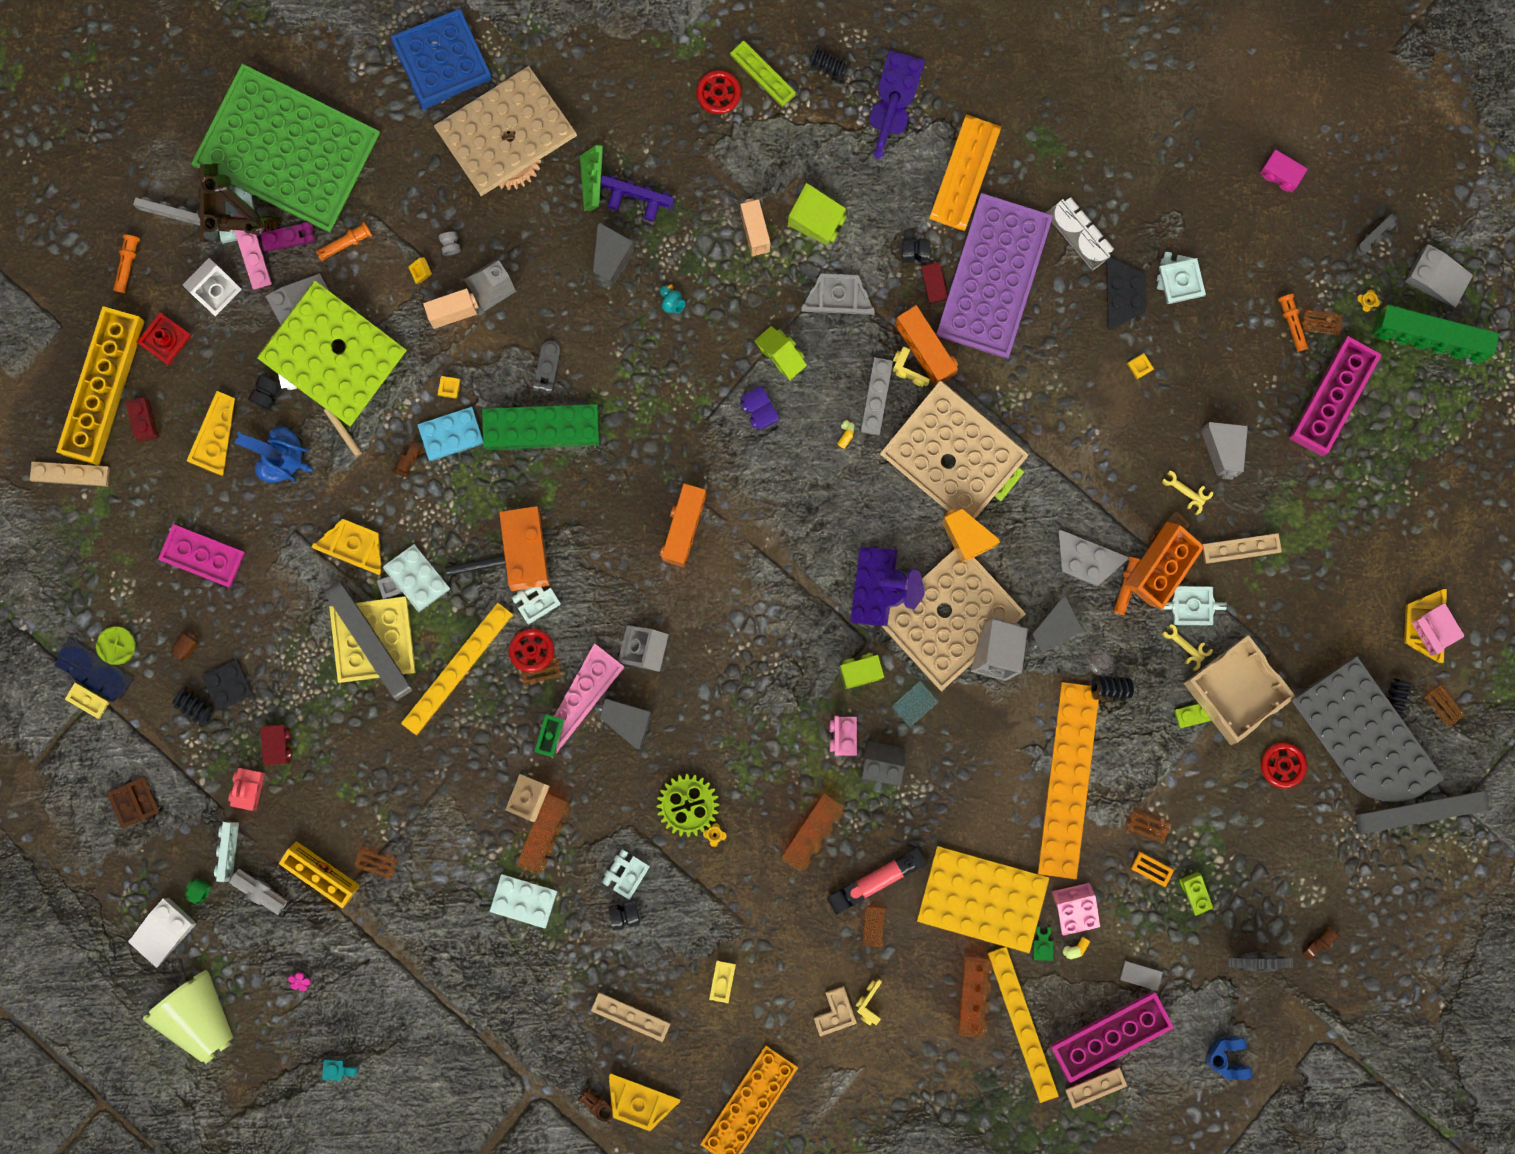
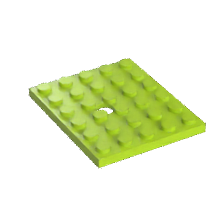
(305, 358)

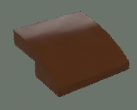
(132, 803)

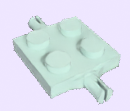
(1194, 606)

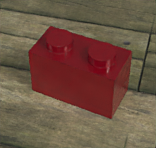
(142, 419)
(275, 745)

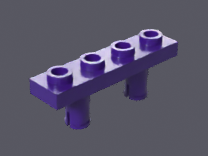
(630, 189)

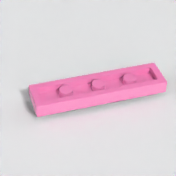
(253, 258)

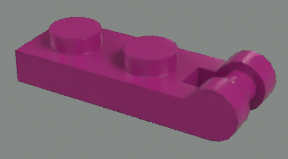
(287, 237)

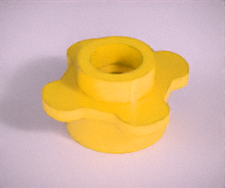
(1374, 302)
(709, 834)

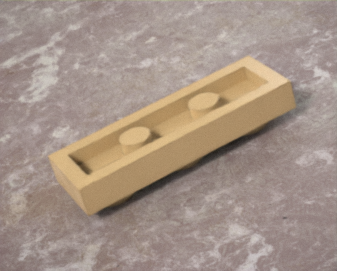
(1096, 1087)

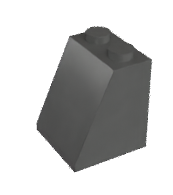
(611, 256)
(1055, 627)
(626, 721)
(883, 763)

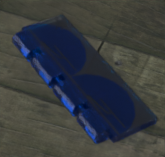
(90, 665)

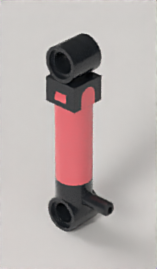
(877, 880)

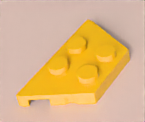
(352, 545)
(1417, 609)
(638, 1103)

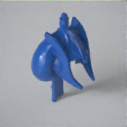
(279, 458)

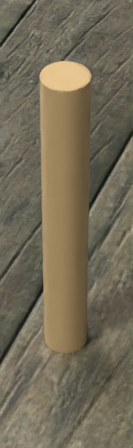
(343, 432)

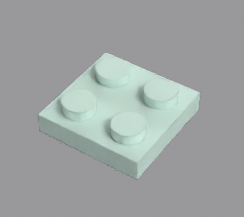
(1182, 281)

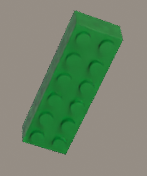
(1435, 334)
(541, 427)

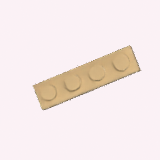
(69, 474)
(1241, 548)
(630, 1017)

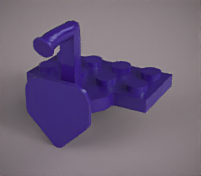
(878, 587)

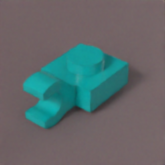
(335, 1070)

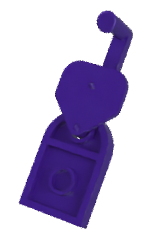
(897, 81)

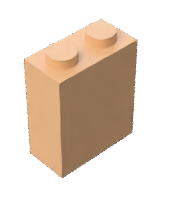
(755, 227)
(451, 308)

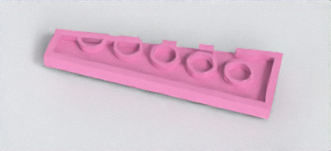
(587, 688)

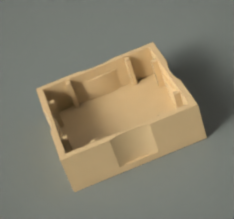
(1239, 690)

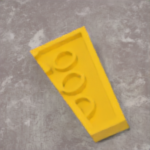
(213, 438)

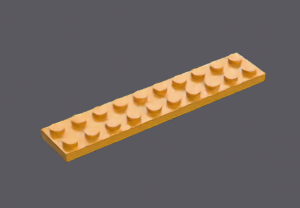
(1068, 782)

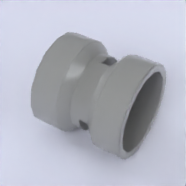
(449, 243)

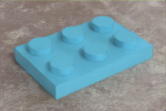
(450, 434)

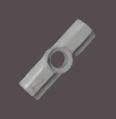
(258, 891)

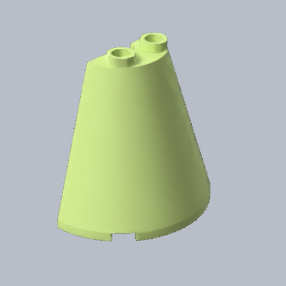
(193, 1018)

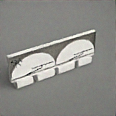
(1080, 237)

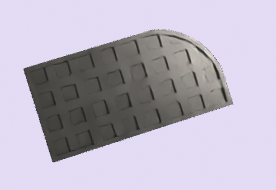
(1366, 735)

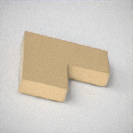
(839, 1017)

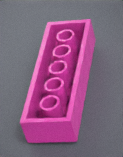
(1335, 396)
(1111, 1036)

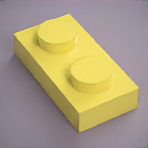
(87, 700)
(722, 981)

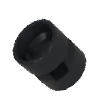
(915, 250)
(264, 392)
(624, 916)

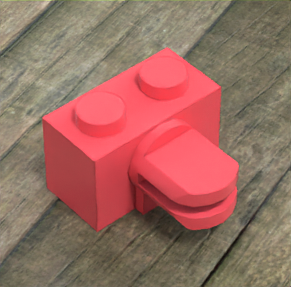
(246, 789)

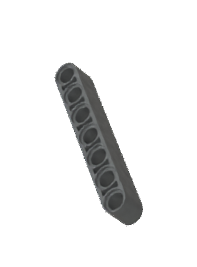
(368, 640)
(1422, 812)

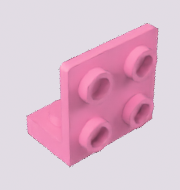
(1437, 629)
(844, 736)
(1076, 908)

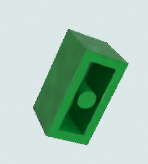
(549, 736)

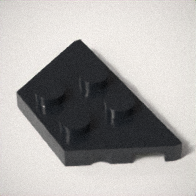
(1124, 293)

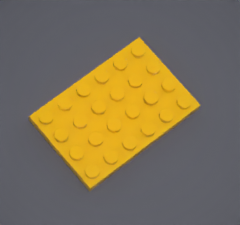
(983, 899)

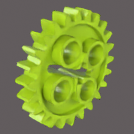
(683, 788)

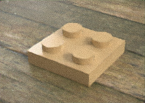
(527, 798)

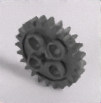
(1267, 962)

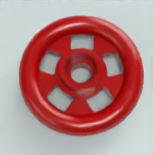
(716, 107)
(541, 662)
(1268, 771)

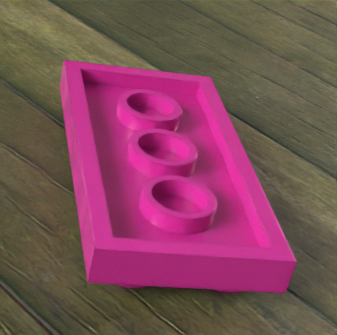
(201, 556)

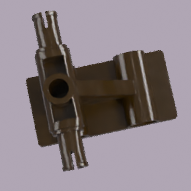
(212, 194)

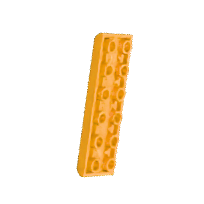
(965, 172)
(749, 1104)

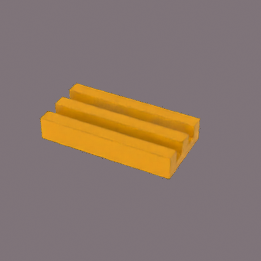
(1137, 861)

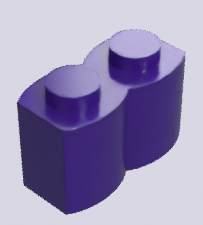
(759, 408)

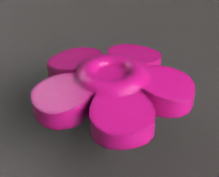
(299, 981)

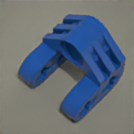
(1231, 1043)

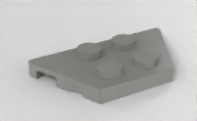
(838, 295)
(1087, 560)

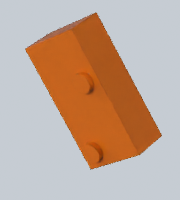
(926, 346)
(683, 525)
(524, 548)
(1164, 565)

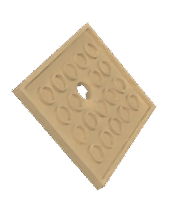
(478, 128)
(954, 427)
(949, 644)

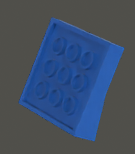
(442, 71)

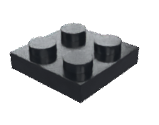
(227, 685)

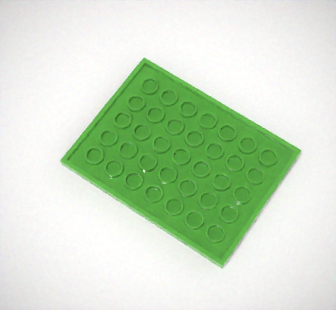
(287, 148)

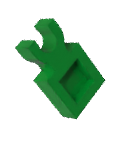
(1043, 947)

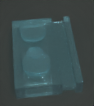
(915, 704)

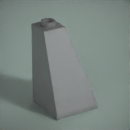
(490, 284)

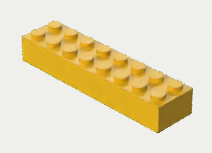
(100, 386)

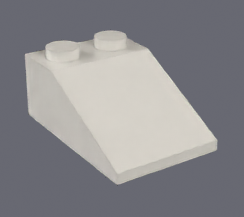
(162, 931)

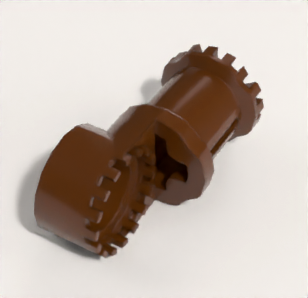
(405, 461)
(1323, 941)
(595, 1104)

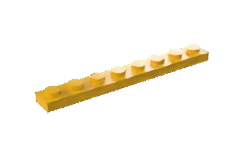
(457, 669)
(1023, 1024)

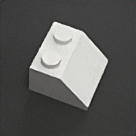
(212, 287)

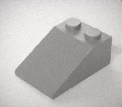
(1439, 276)
(286, 297)

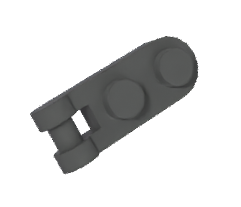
(1376, 235)
(547, 367)

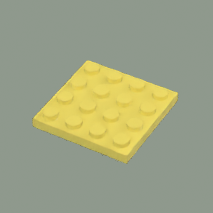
(391, 624)

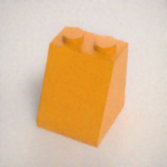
(967, 535)

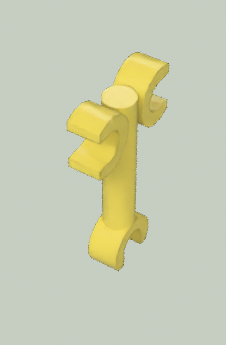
(1198, 499)
(1198, 655)

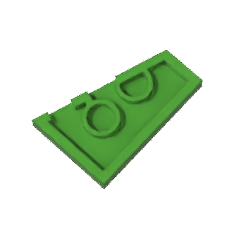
(591, 177)

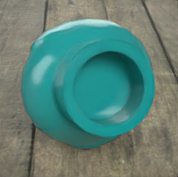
(672, 299)

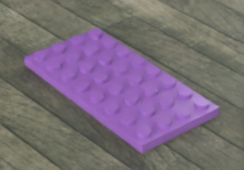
(994, 276)

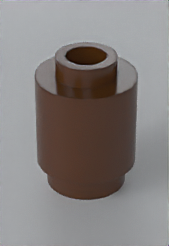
(184, 645)

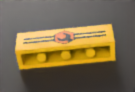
(319, 874)

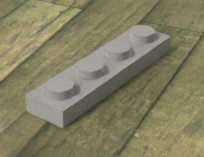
(165, 209)
(876, 396)

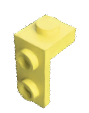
(902, 372)
(868, 1016)

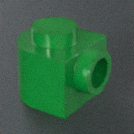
(197, 891)

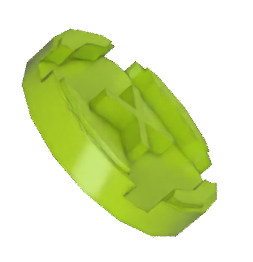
(115, 645)

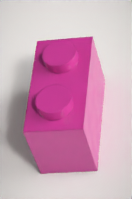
(1283, 171)

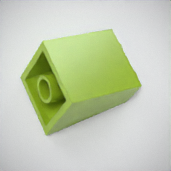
(817, 215)

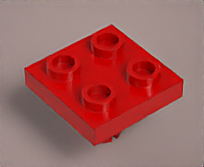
(164, 338)

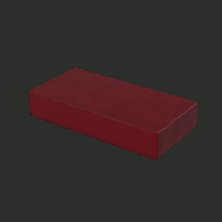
(934, 283)

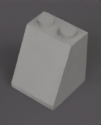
(1226, 448)
(1000, 650)

